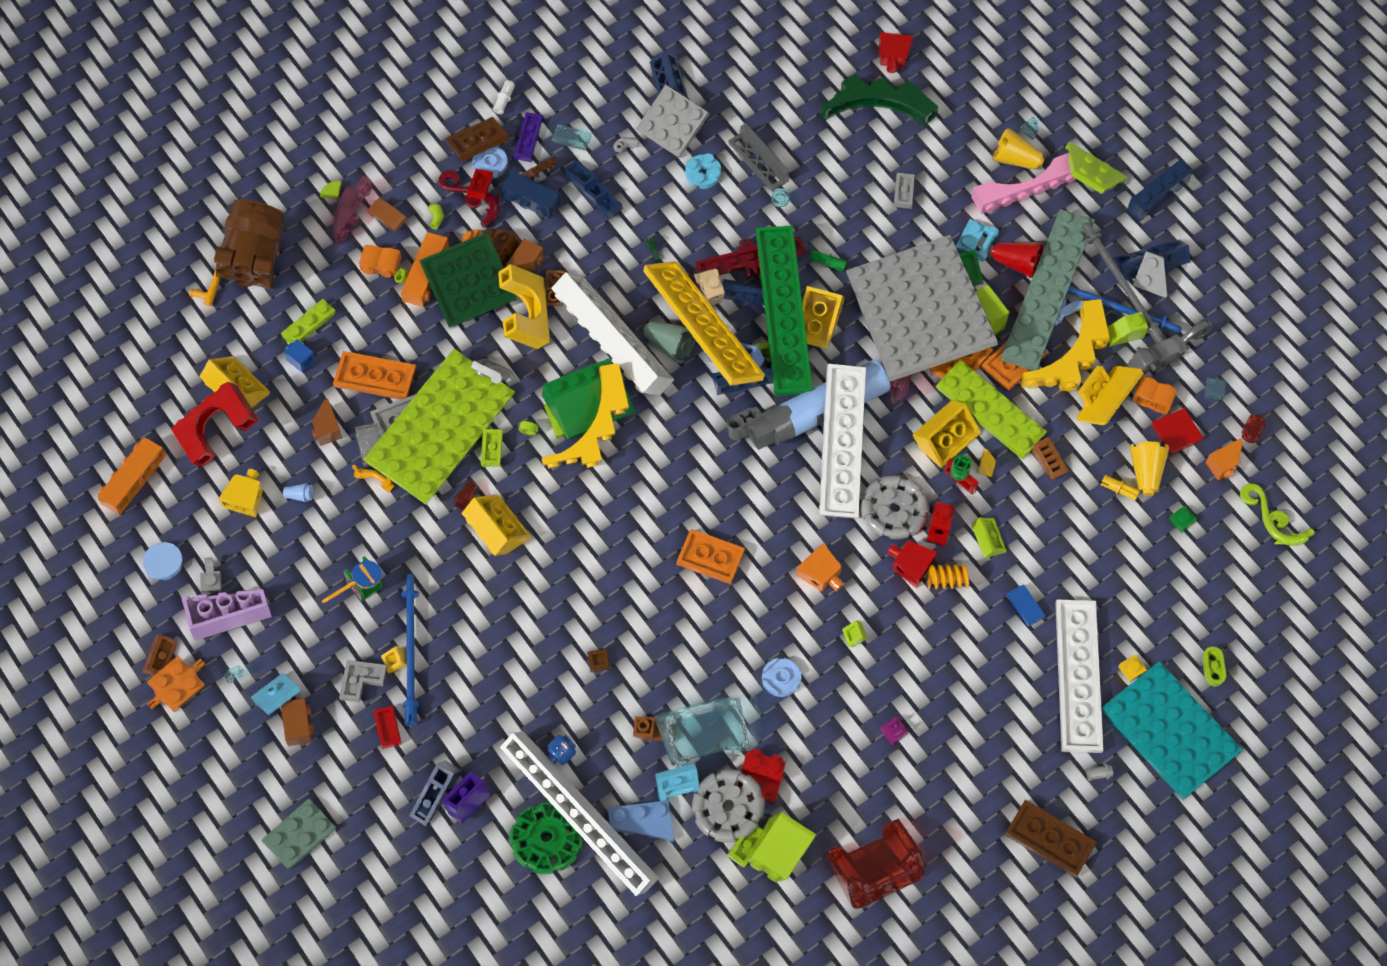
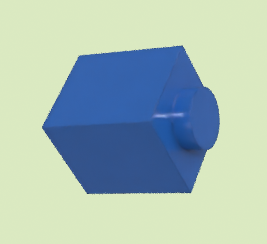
(299, 355)

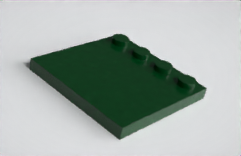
(466, 280)

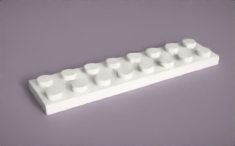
(842, 441)
(1079, 676)

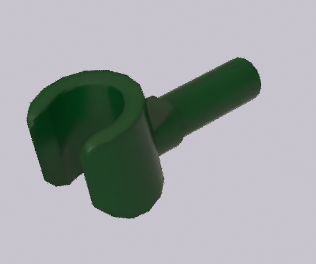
(652, 246)

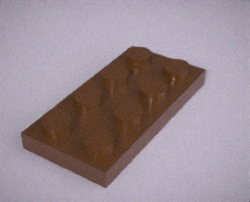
(1050, 838)

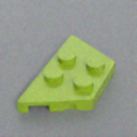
(1092, 171)

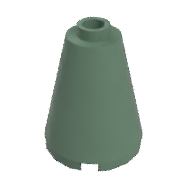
(670, 339)

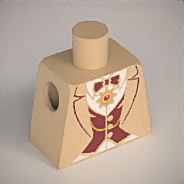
(710, 286)

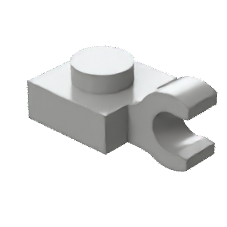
(211, 579)

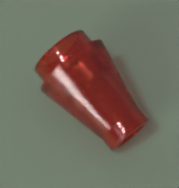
(465, 495)

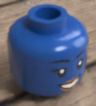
(561, 749)

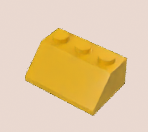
(231, 369)
(947, 432)
(495, 524)

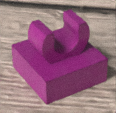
(894, 730)

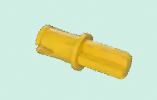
(1120, 487)

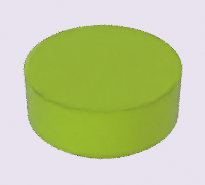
(528, 428)

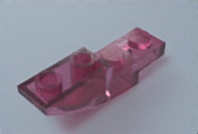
(347, 207)

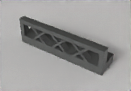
(763, 153)

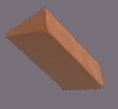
(159, 654)

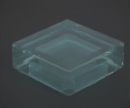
(1214, 389)

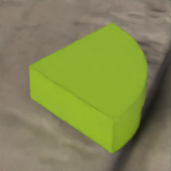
(331, 190)

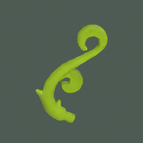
(1279, 516)

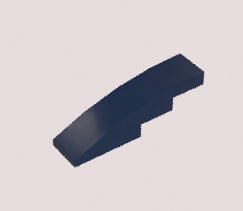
(592, 189)

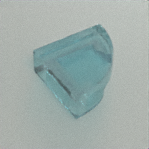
(1030, 128)

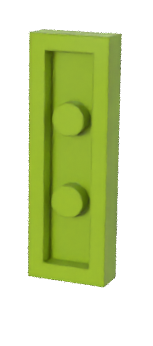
(309, 322)

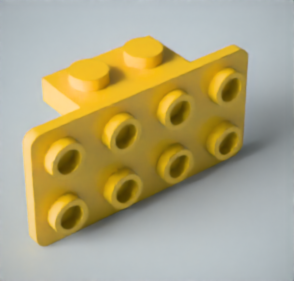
(1105, 393)

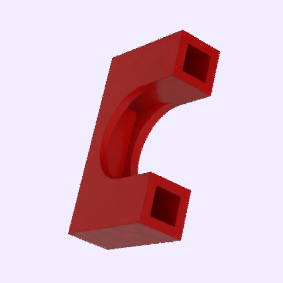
(191, 428)

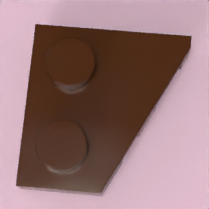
(546, 165)

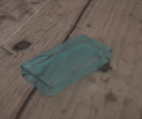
(571, 137)

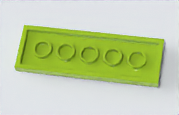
(991, 409)

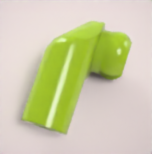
(438, 215)

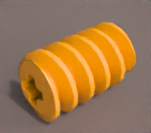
(947, 576)

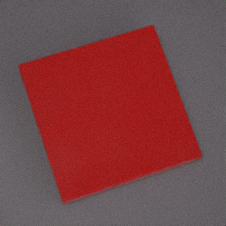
(1177, 431)

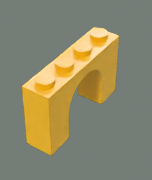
(531, 289)

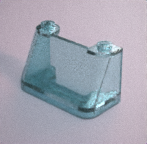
(703, 730)

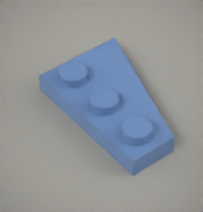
(645, 819)

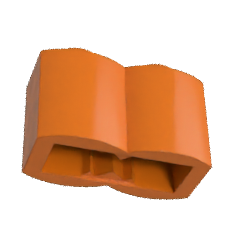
(380, 260)
(1154, 395)

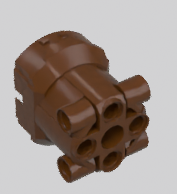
(250, 244)

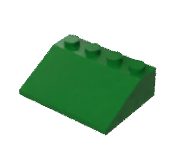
(576, 399)

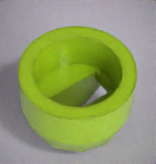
(401, 276)

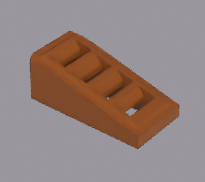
(1050, 448)

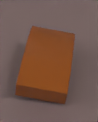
(387, 214)
(552, 278)
(646, 729)

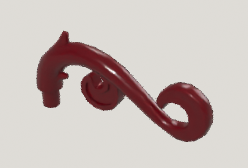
(492, 212)

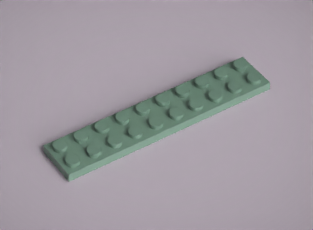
(1047, 291)

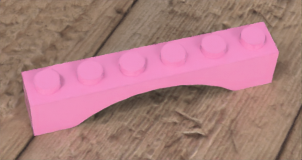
(994, 195)

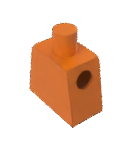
(821, 570)

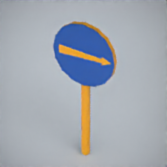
(365, 574)

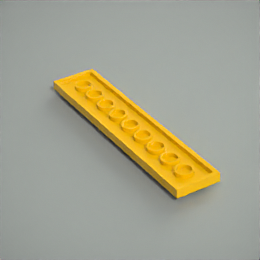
(704, 323)

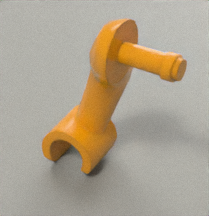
(360, 473)

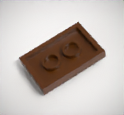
(477, 139)

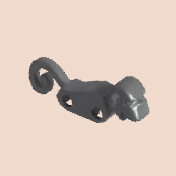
(1168, 349)

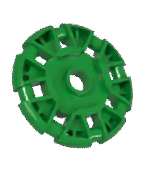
(542, 849)

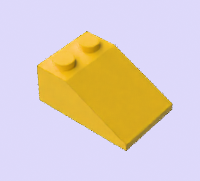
(821, 315)

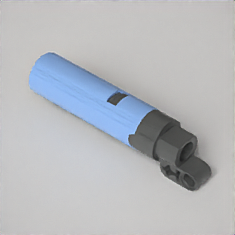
(798, 413)

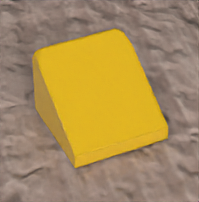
(987, 464)
(395, 659)

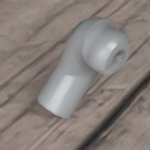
(625, 142)

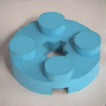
(705, 162)

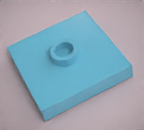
(276, 693)

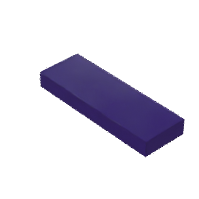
(528, 137)

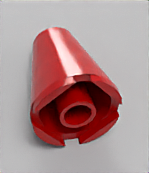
(1019, 256)

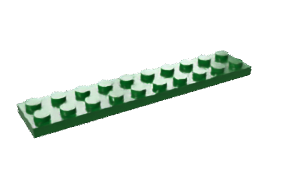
(783, 310)

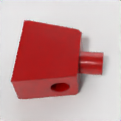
(894, 50)
(940, 520)
(912, 561)

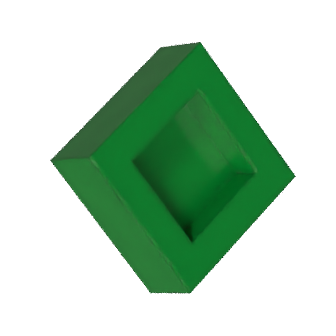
(1182, 519)

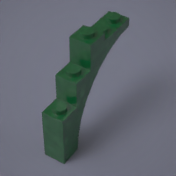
(881, 94)

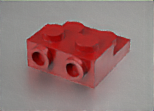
(766, 771)

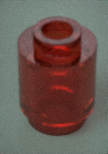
(1253, 428)

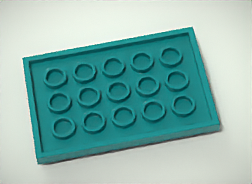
(1171, 730)

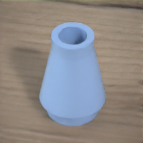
(299, 492)

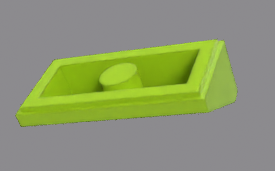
(988, 537)

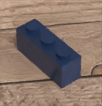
(530, 195)

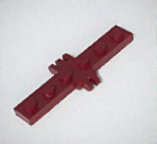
(744, 259)

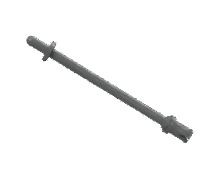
(1153, 327)

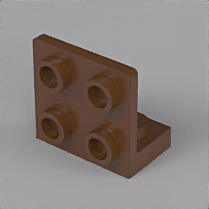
(505, 243)

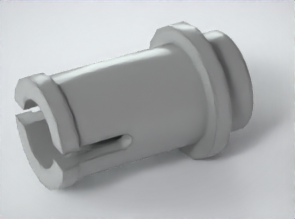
(1099, 772)

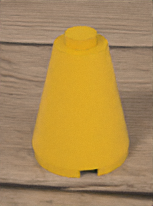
(1017, 151)
(1149, 465)

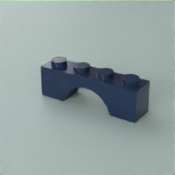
(1172, 179)

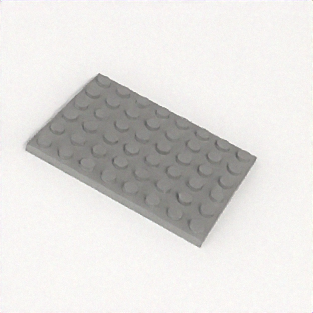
(921, 308)

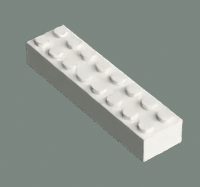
(612, 334)

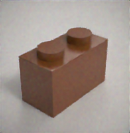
(296, 722)

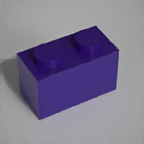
(466, 797)

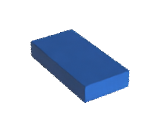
(1025, 605)

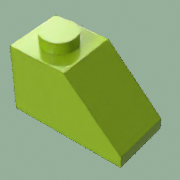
(1127, 329)

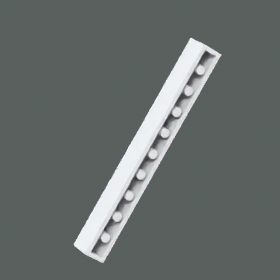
(579, 813)

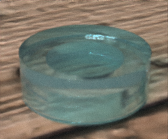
(780, 197)
(233, 674)

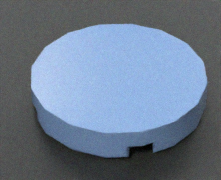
(491, 160)
(163, 561)
(781, 677)

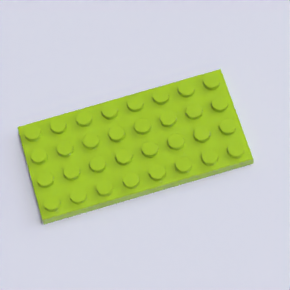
(438, 427)

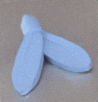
(1069, 309)

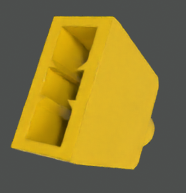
(243, 494)

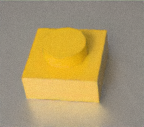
(1132, 668)

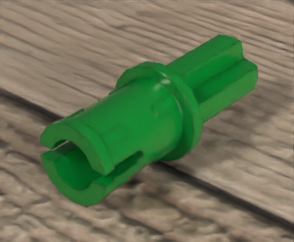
(828, 260)

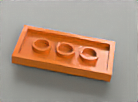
(374, 375)

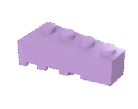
(224, 611)

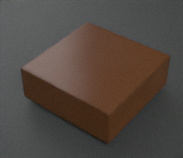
(598, 660)

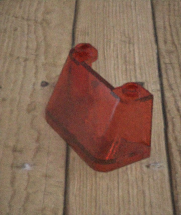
(878, 866)

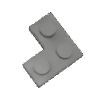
(358, 674)

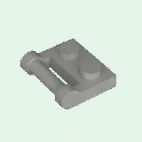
(489, 368)

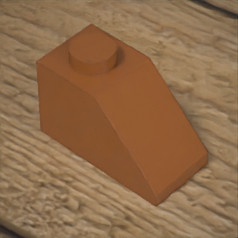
(527, 256)
(325, 425)

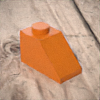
(1225, 460)

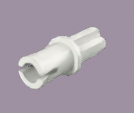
(503, 97)

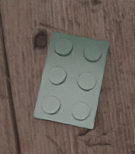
(298, 834)

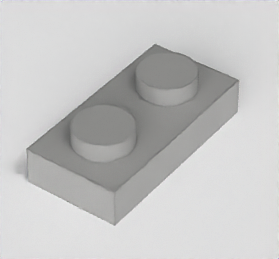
(904, 190)

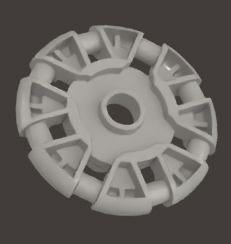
(890, 497)
(716, 803)

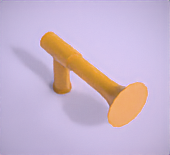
(210, 294)

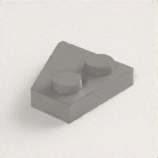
(1152, 274)

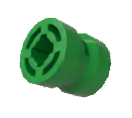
(959, 472)

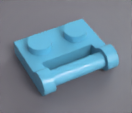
(972, 236)
(677, 781)

